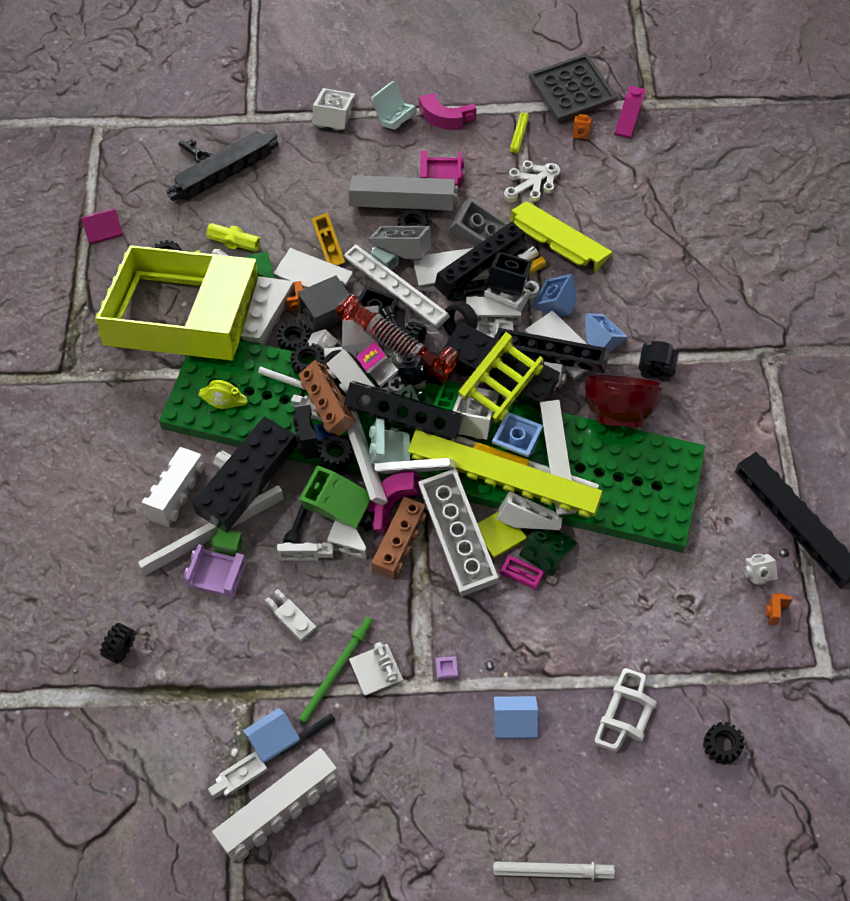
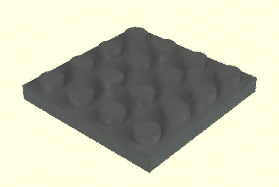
(572, 87)

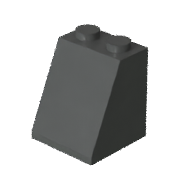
(319, 304)

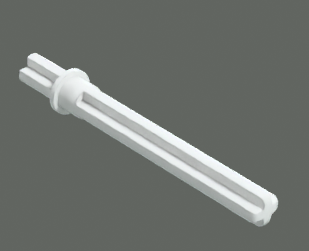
(554, 870)

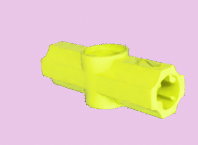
(233, 237)

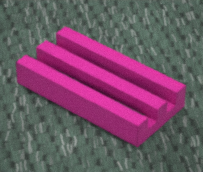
(533, 585)

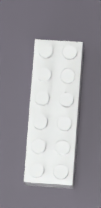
(458, 532)
(277, 805)

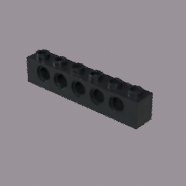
(476, 260)
(558, 350)
(452, 418)

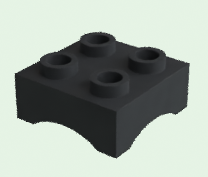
(305, 432)

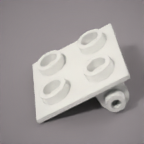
(376, 669)

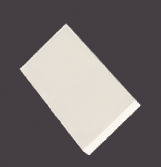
(431, 264)
(308, 269)
(554, 327)

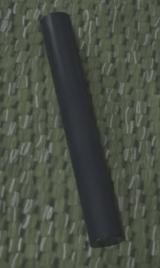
(312, 730)

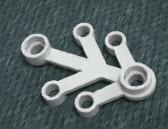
(548, 171)

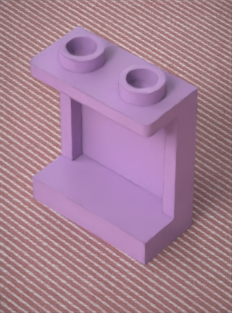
(214, 572)

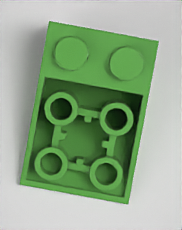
(335, 497)

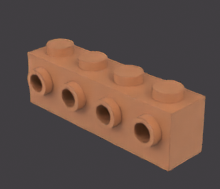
(326, 398)
(398, 538)

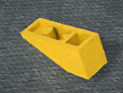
(328, 239)

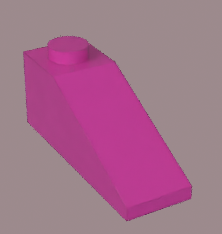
(630, 112)

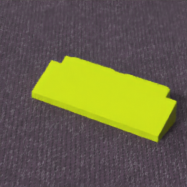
(559, 235)

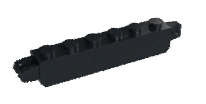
(222, 165)

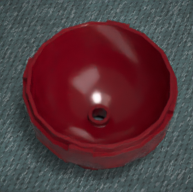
(622, 399)

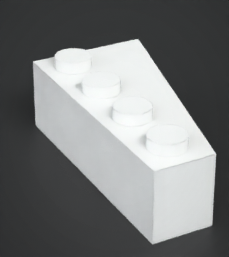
(266, 308)
(173, 487)

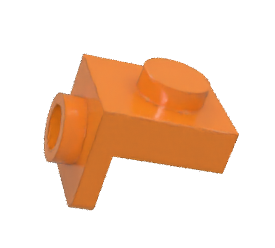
(581, 126)
(292, 302)
(773, 609)

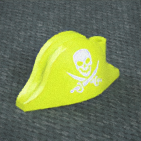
(222, 395)

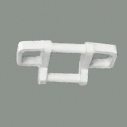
(626, 729)

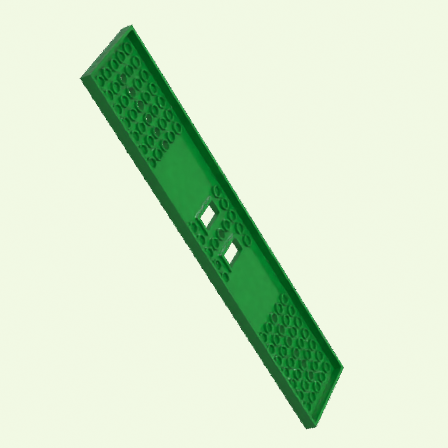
(624, 511)

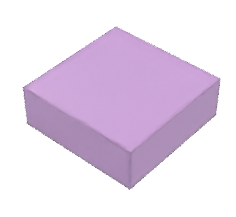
(446, 668)

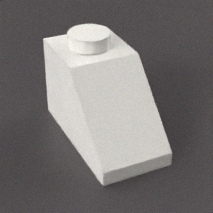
(347, 540)

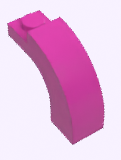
(443, 116)
(395, 488)

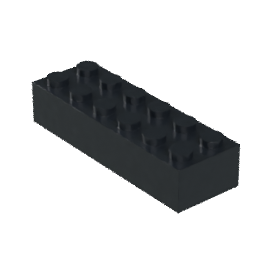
(475, 346)
(245, 474)

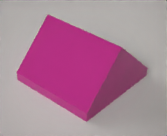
(102, 226)

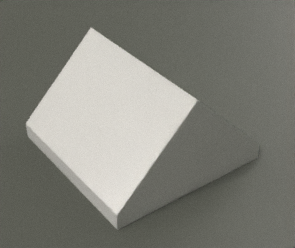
(504, 298)

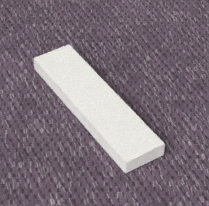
(416, 465)

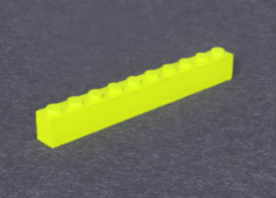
(508, 474)

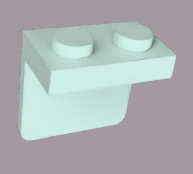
(391, 107)
(387, 444)

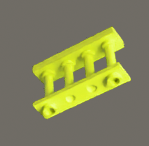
(482, 374)

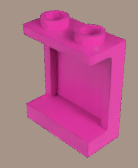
(442, 168)

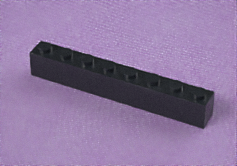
(796, 517)

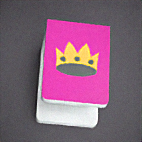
(377, 364)

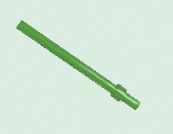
(357, 636)

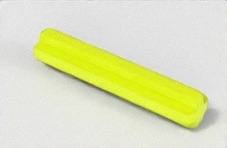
(519, 132)

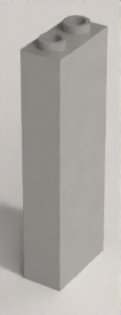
(402, 192)

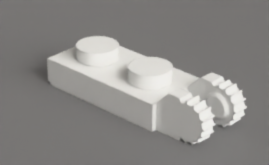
(291, 616)

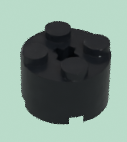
(658, 360)

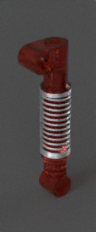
(437, 366)

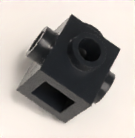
(411, 370)

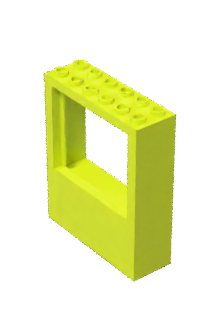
(215, 318)

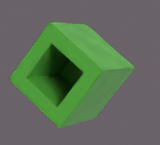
(227, 543)

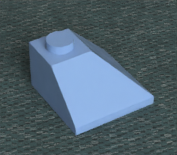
(603, 332)

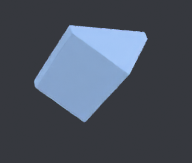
(518, 435)
(516, 717)
(271, 735)

